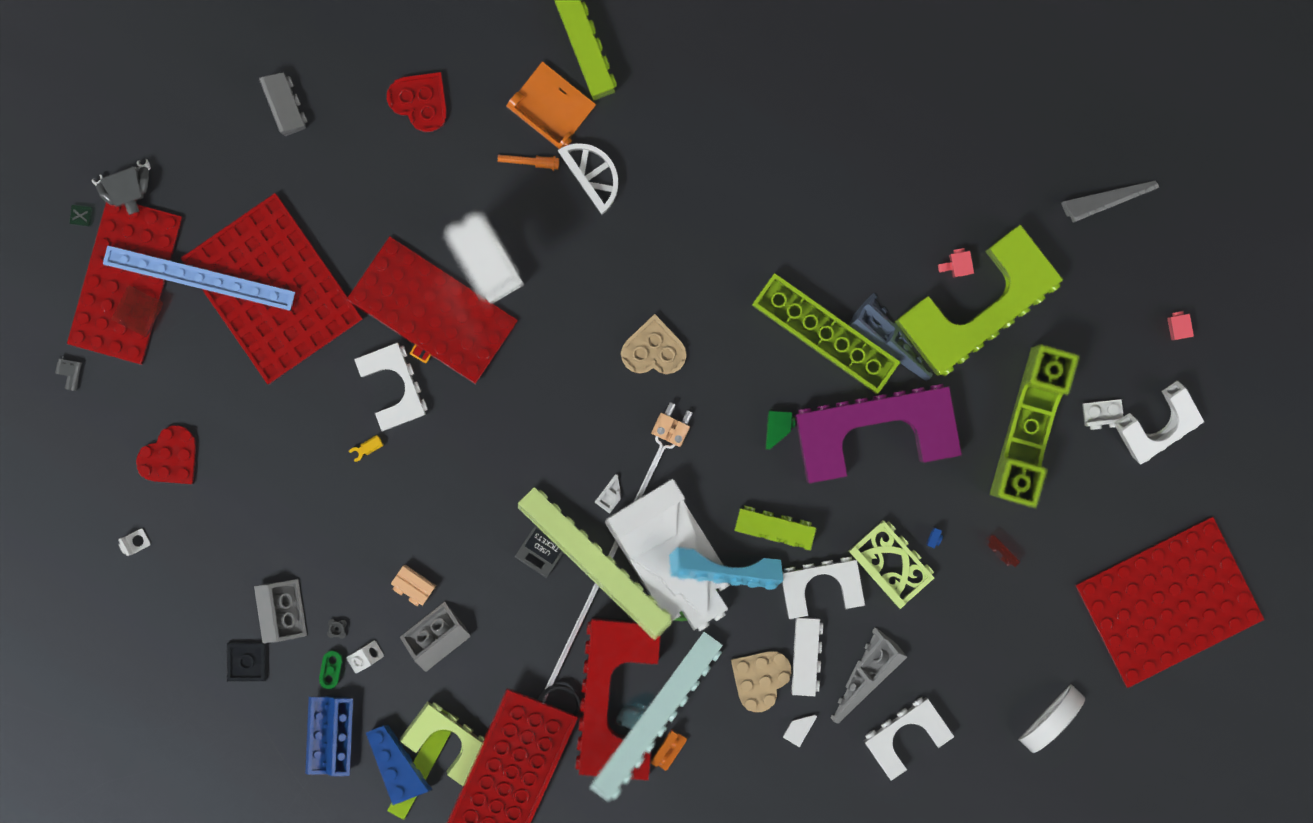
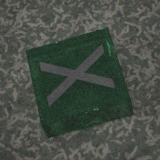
(80, 215)

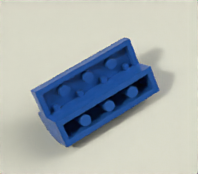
(329, 735)

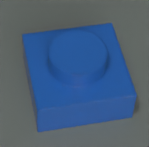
(934, 538)

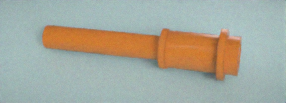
(539, 161)

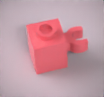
(959, 263)

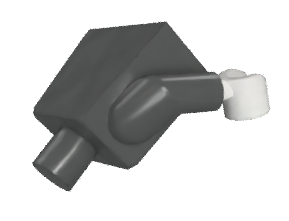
(125, 187)

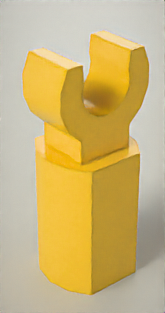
(367, 447)

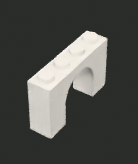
(393, 359)
(1182, 420)
(796, 580)
(881, 741)

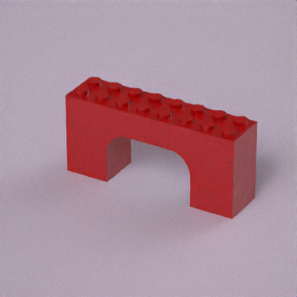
(609, 646)

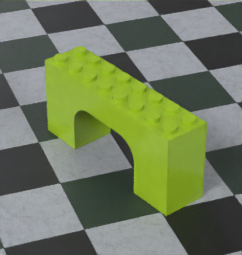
(1027, 279)
(1020, 463)

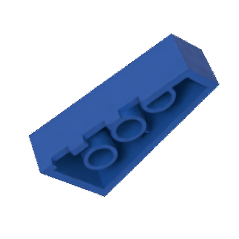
(396, 766)

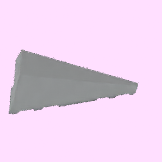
(1092, 204)

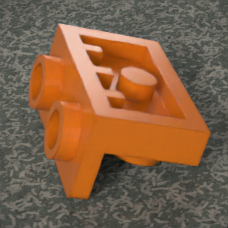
(668, 750)

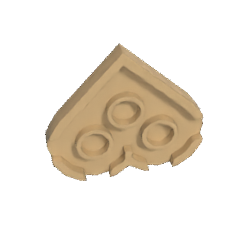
(654, 348)
(759, 678)

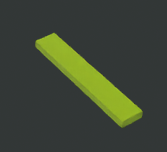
(424, 762)

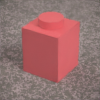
(1180, 326)

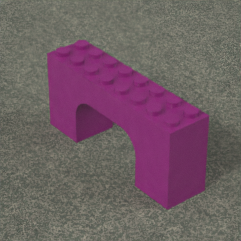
(926, 412)

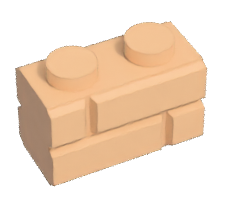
(413, 585)

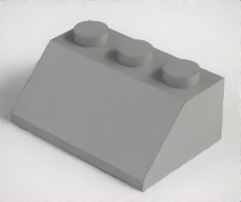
(284, 103)
(280, 611)
(435, 637)

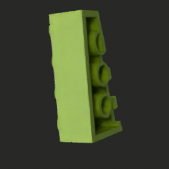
(775, 528)

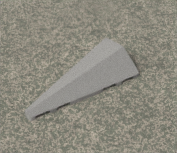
(878, 661)

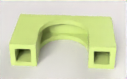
(433, 719)

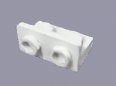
(1102, 413)

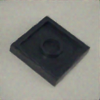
(246, 661)

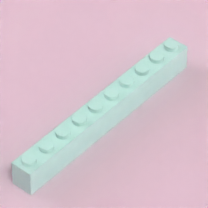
(656, 716)

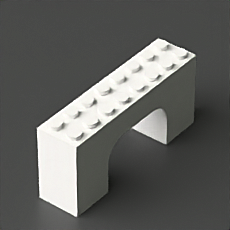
(484, 258)

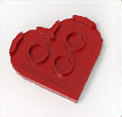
(420, 99)
(170, 458)

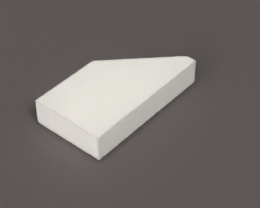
(610, 495)
(798, 729)

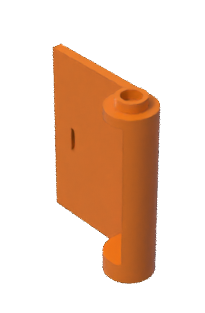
(551, 105)

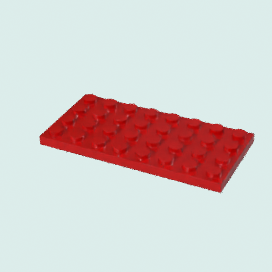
(144, 232)
(432, 310)
(514, 762)

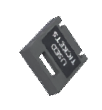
(542, 548)

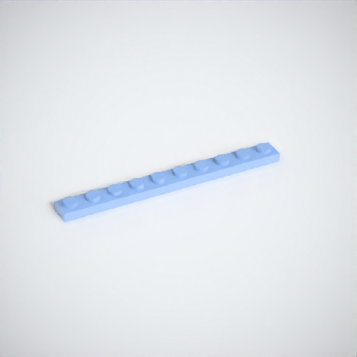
(199, 278)

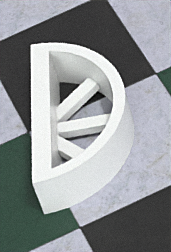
(584, 180)
(1053, 720)

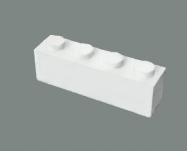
(806, 656)

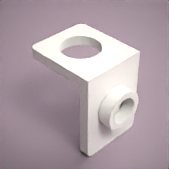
(127, 546)
(362, 659)

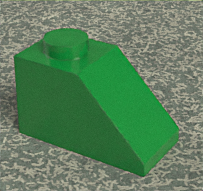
(778, 426)

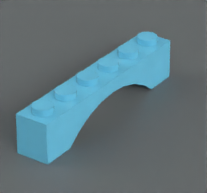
(690, 564)

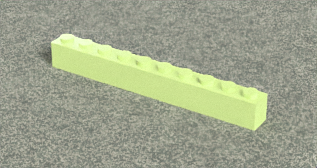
(595, 563)

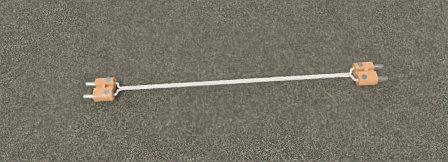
(664, 428)

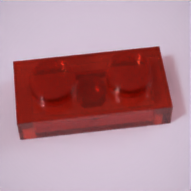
(995, 545)

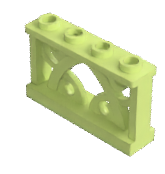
(892, 590)

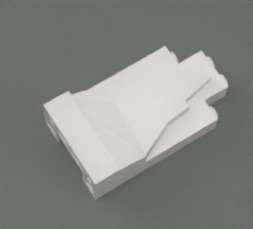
(647, 536)

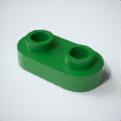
(331, 669)

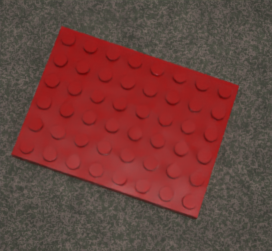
(274, 251)
(1169, 602)

